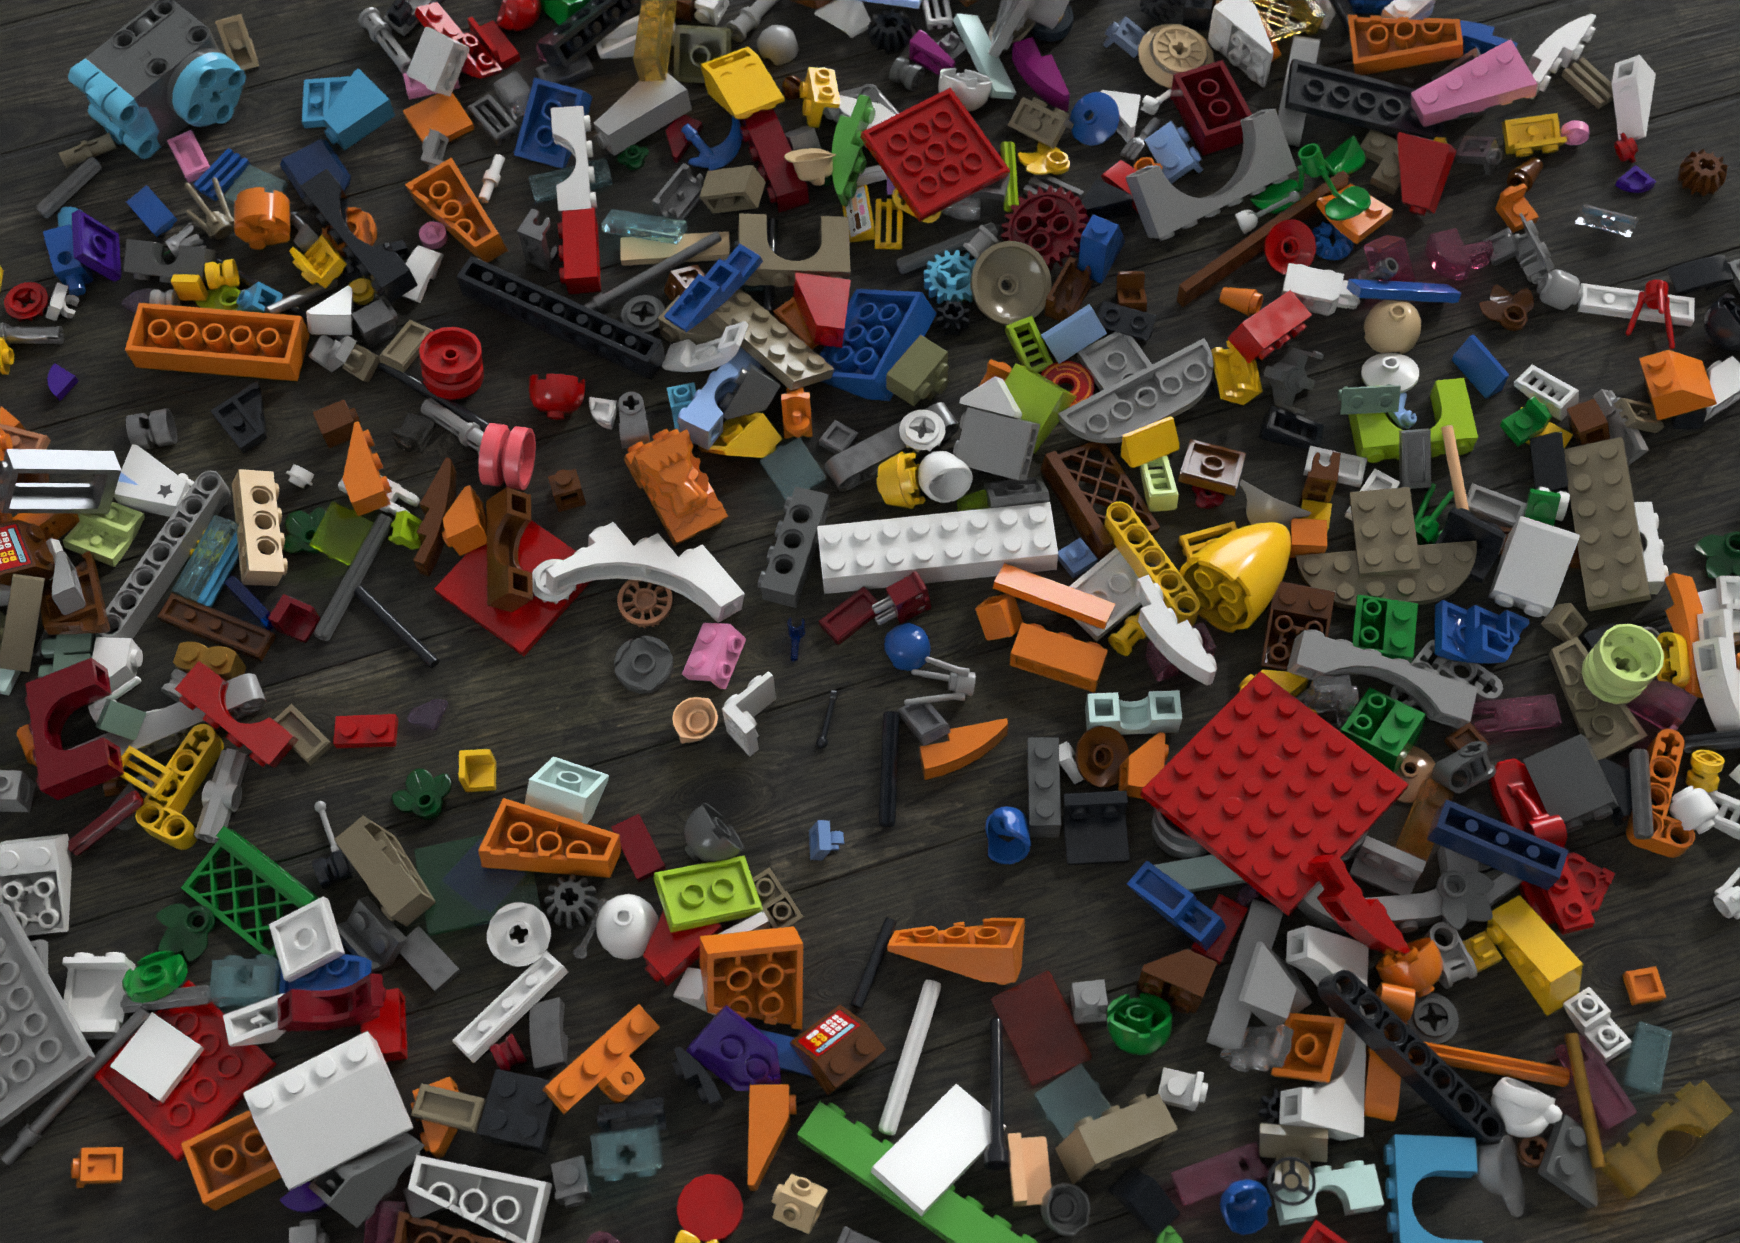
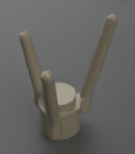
(217, 224)

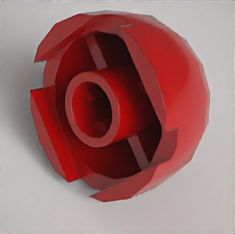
(556, 394)

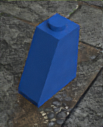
(1099, 247)

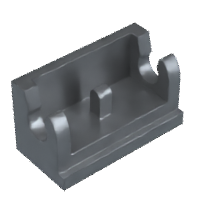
(679, 195)
(534, 242)

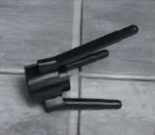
(400, 13)

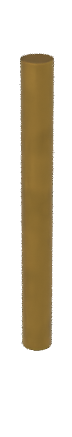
(1585, 1101)

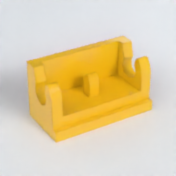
(1235, 376)

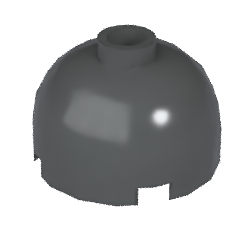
(709, 837)

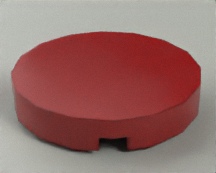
(710, 1208)

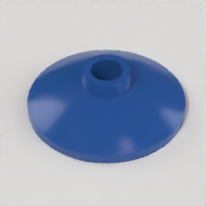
(1102, 124)

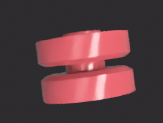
(507, 456)

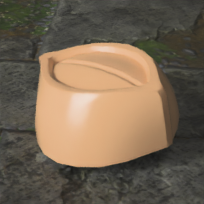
(694, 719)

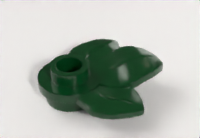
(301, 530)
(1721, 556)
(423, 794)
(182, 931)

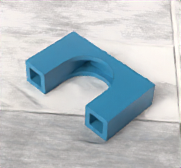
(1418, 1158)

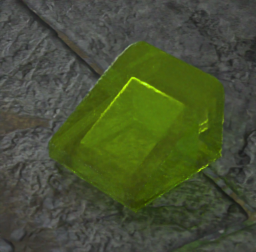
(973, 501)

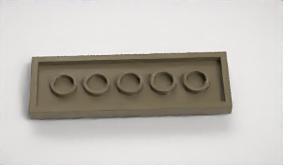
(772, 343)
(1607, 525)

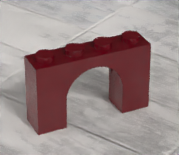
(50, 704)

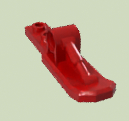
(1524, 810)

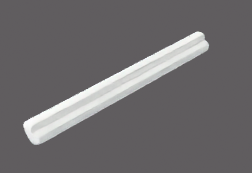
(909, 1057)

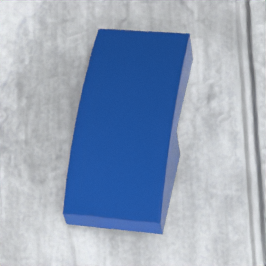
(152, 211)

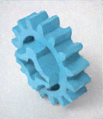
(949, 277)

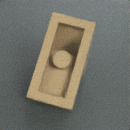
(237, 41)

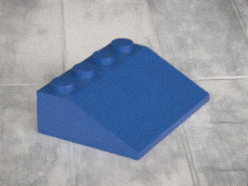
(876, 335)

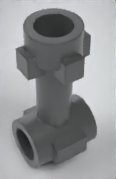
(1383, 270)

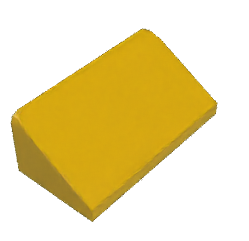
(1150, 442)

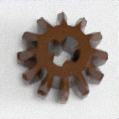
(1702, 172)

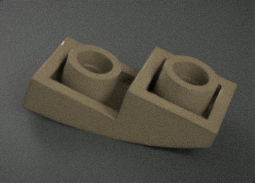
(776, 902)

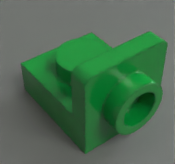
(1526, 422)
(1542, 506)

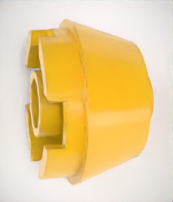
(899, 481)

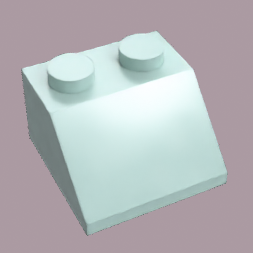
(566, 789)

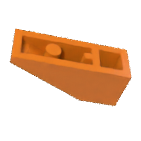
(768, 1122)

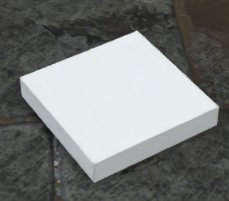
(306, 939)
(157, 1057)

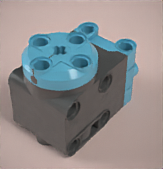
(158, 79)

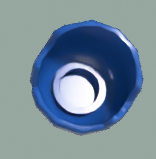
(907, 646)
(1245, 1206)

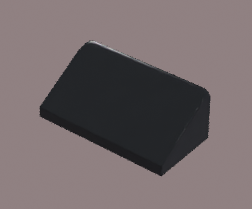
(1549, 462)

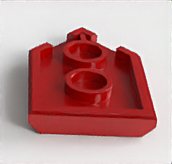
(1590, 878)

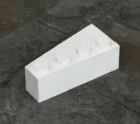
(492, 1199)

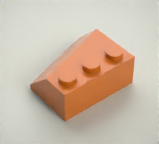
(755, 974)

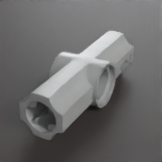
(221, 795)

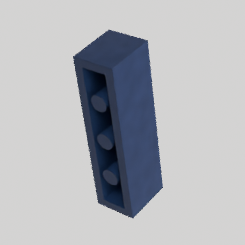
(1497, 845)

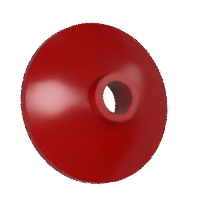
(1298, 238)

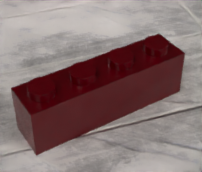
(768, 149)

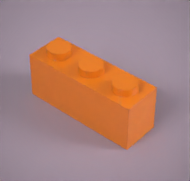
(1058, 656)

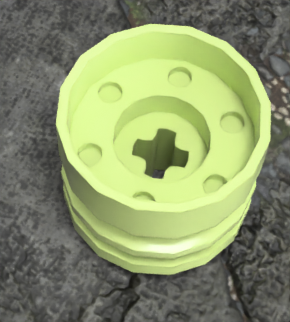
(1622, 663)

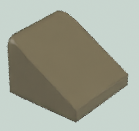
(1564, 622)

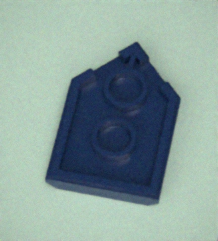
(311, 161)

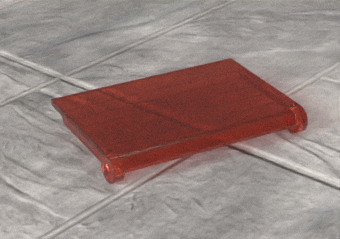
(1041, 1027)

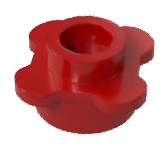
(1626, 148)

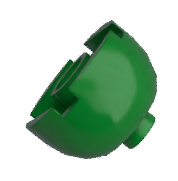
(1139, 1023)

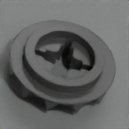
(636, 307)
(1441, 1008)

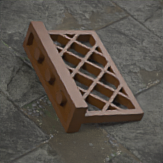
(1077, 502)

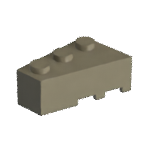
(386, 870)
(1115, 1136)

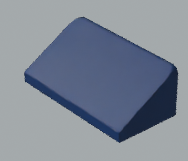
(1480, 367)

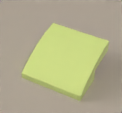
(105, 534)

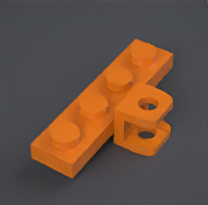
(605, 1064)

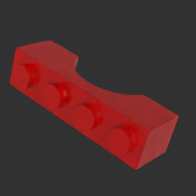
(208, 692)

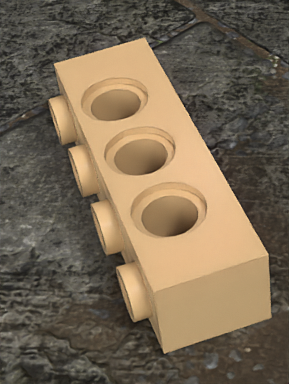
(254, 566)

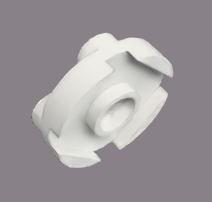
(503, 925)

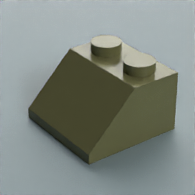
(696, 46)

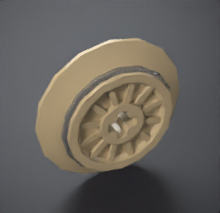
(1160, 49)

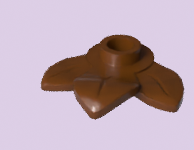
(1504, 305)

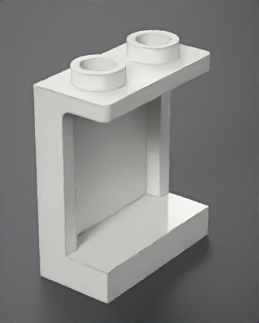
(95, 992)

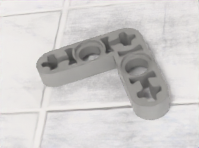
(1446, 668)

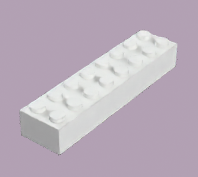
(937, 547)

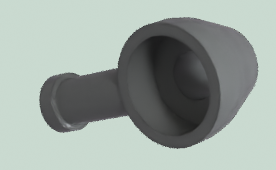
(306, 236)

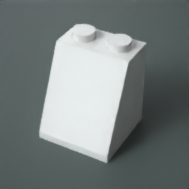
(1533, 566)

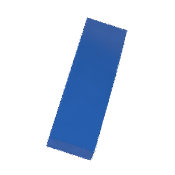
(713, 289)

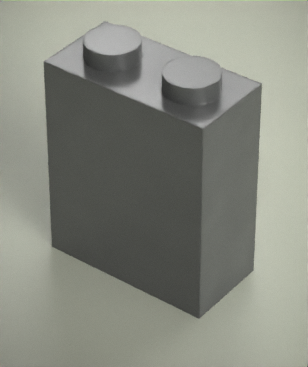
(1572, 782)

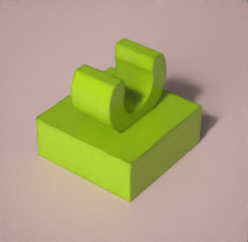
(405, 530)

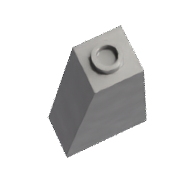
(641, 113)

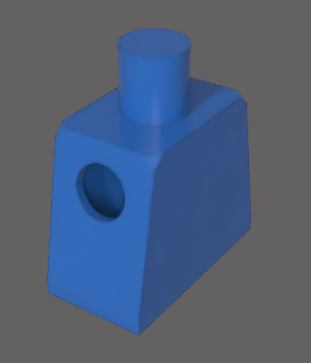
(66, 268)

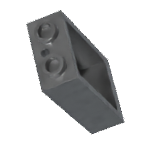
(58, 497)

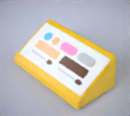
(860, 216)

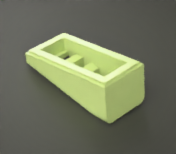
(1163, 498)

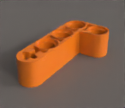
(1662, 792)
(1381, 1081)

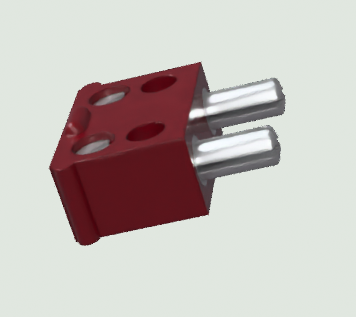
(905, 598)

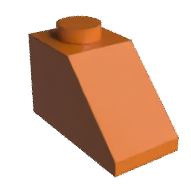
(465, 523)

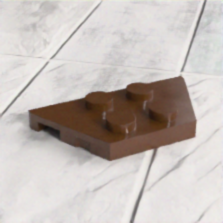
(85, 620)

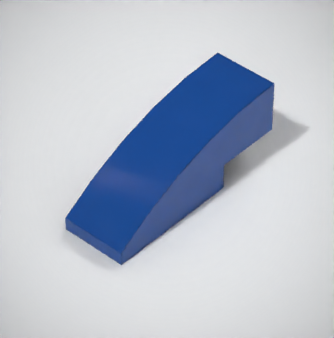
(1177, 905)

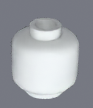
(1694, 809)

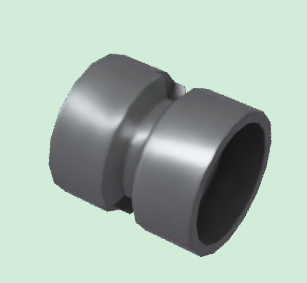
(152, 429)

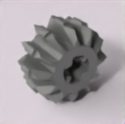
(563, 893)

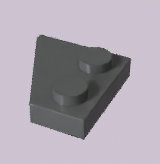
(1568, 1162)

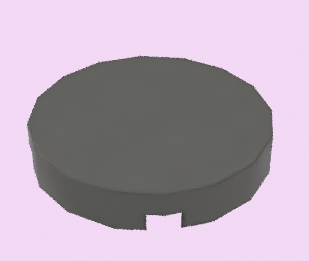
(643, 664)

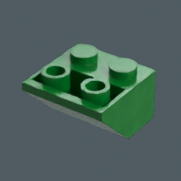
(1385, 626)
(1384, 728)

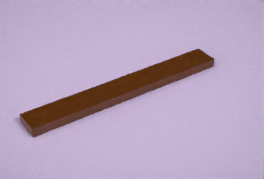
(1254, 243)

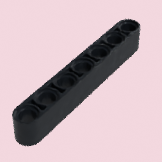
(1425, 1063)

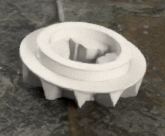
(913, 422)
(539, 584)

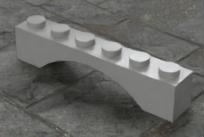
(1441, 698)

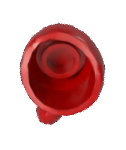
(518, 14)

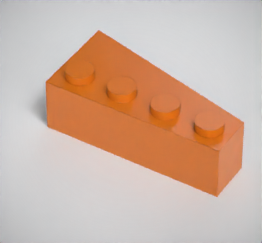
(453, 204)
(547, 843)

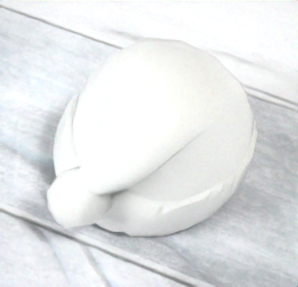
(944, 476)
(1523, 1108)

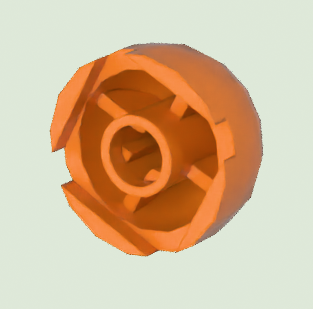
(1413, 970)

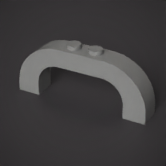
(1405, 910)

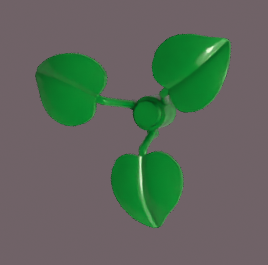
(1346, 158)

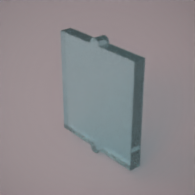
(253, 178)
(792, 467)
(1071, 1099)

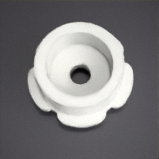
(300, 476)

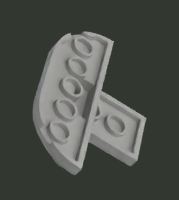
(1135, 390)

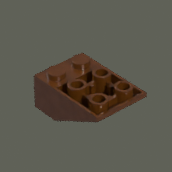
(1288, 615)

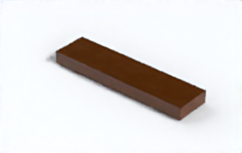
(216, 626)

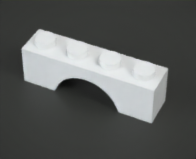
(569, 131)

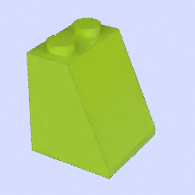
(1038, 399)

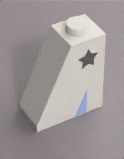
(149, 484)

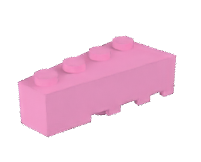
(1478, 84)

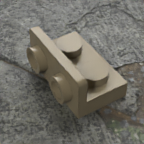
(1040, 123)

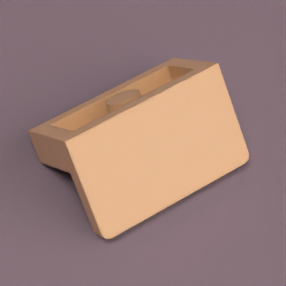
(1028, 1169)

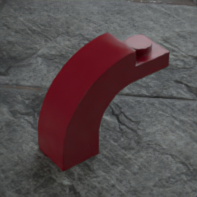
(332, 1008)

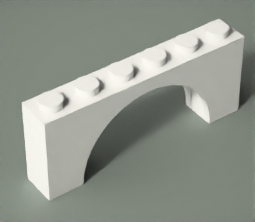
(1341, 1101)

